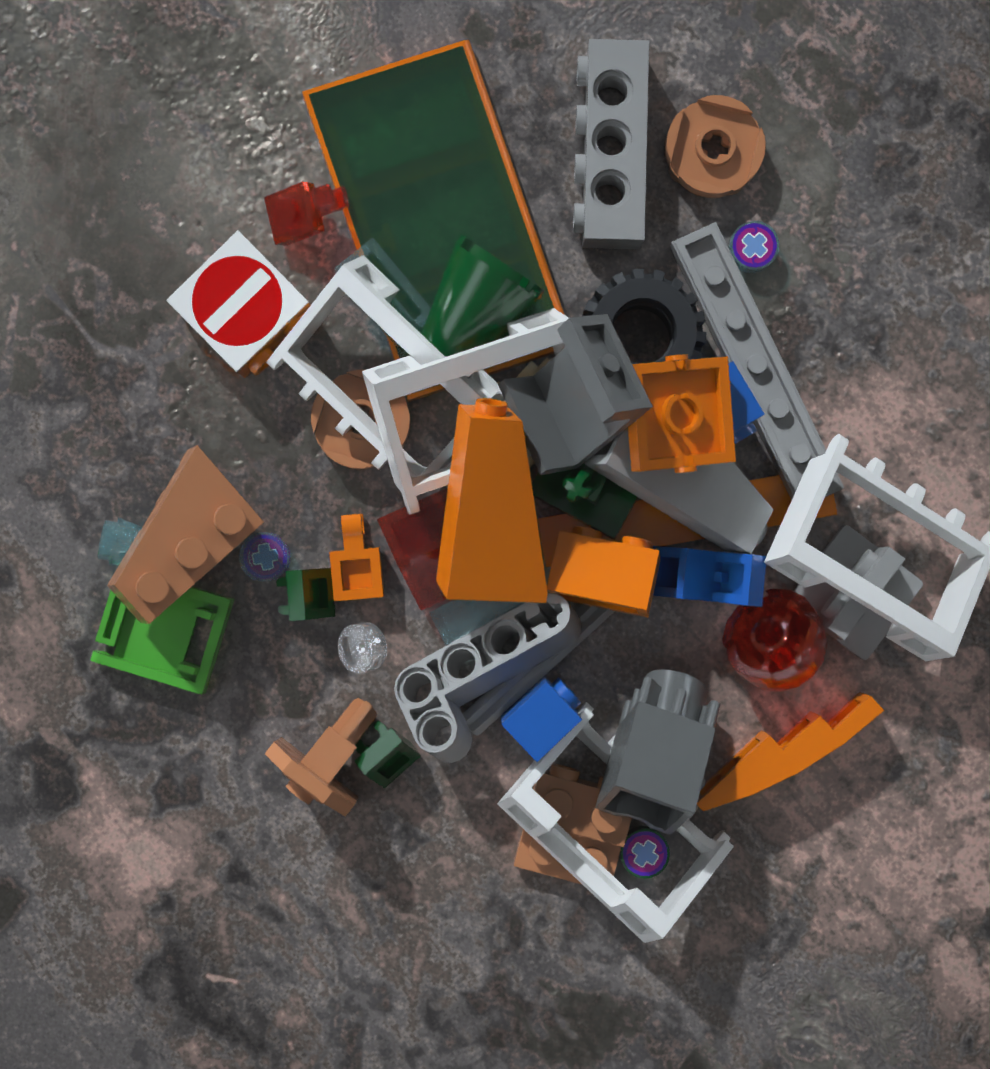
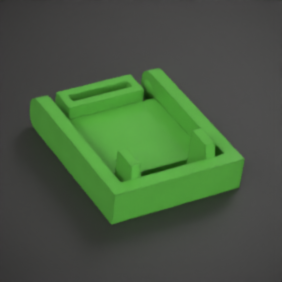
(162, 646)

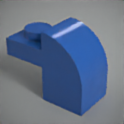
(710, 576)

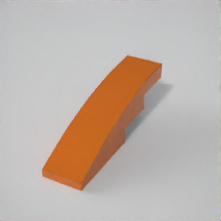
(768, 762)

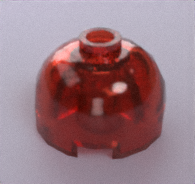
(776, 643)

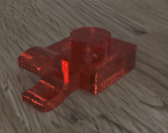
(299, 210)

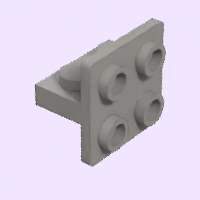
(843, 617)

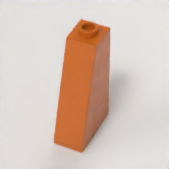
(490, 514)

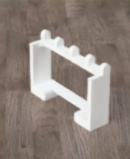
(373, 294)
(408, 376)
(810, 567)
(629, 906)

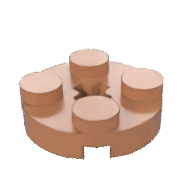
(739, 133)
(352, 448)

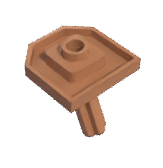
(314, 773)

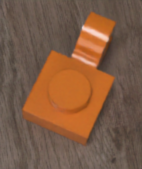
(356, 569)

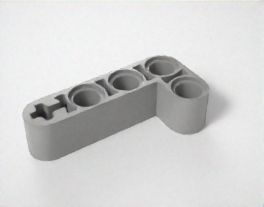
(490, 670)

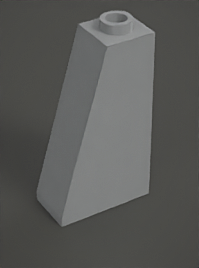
(711, 501)

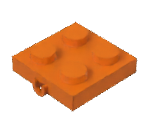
(688, 416)

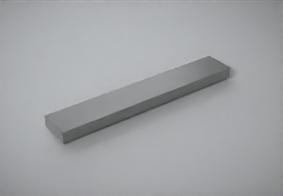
(747, 341)

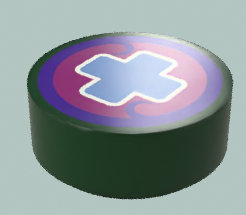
(645, 852)

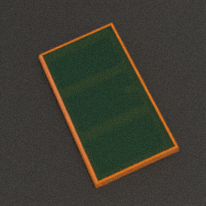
(424, 168)

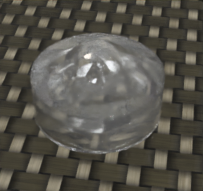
(362, 647)

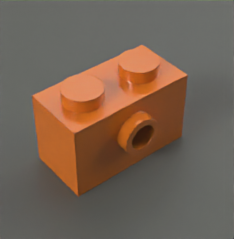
(604, 571)

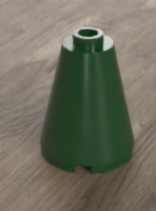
(476, 300)

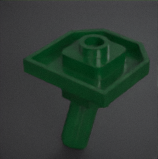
(586, 497)

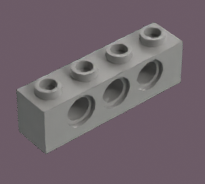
(625, 68)

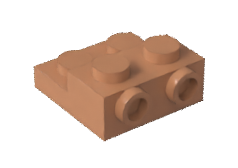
(593, 829)

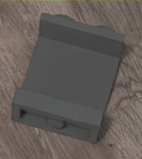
(578, 396)

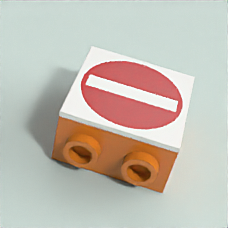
(240, 305)

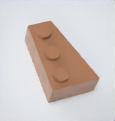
(184, 537)

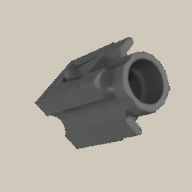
(660, 752)

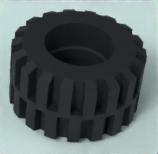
(660, 297)

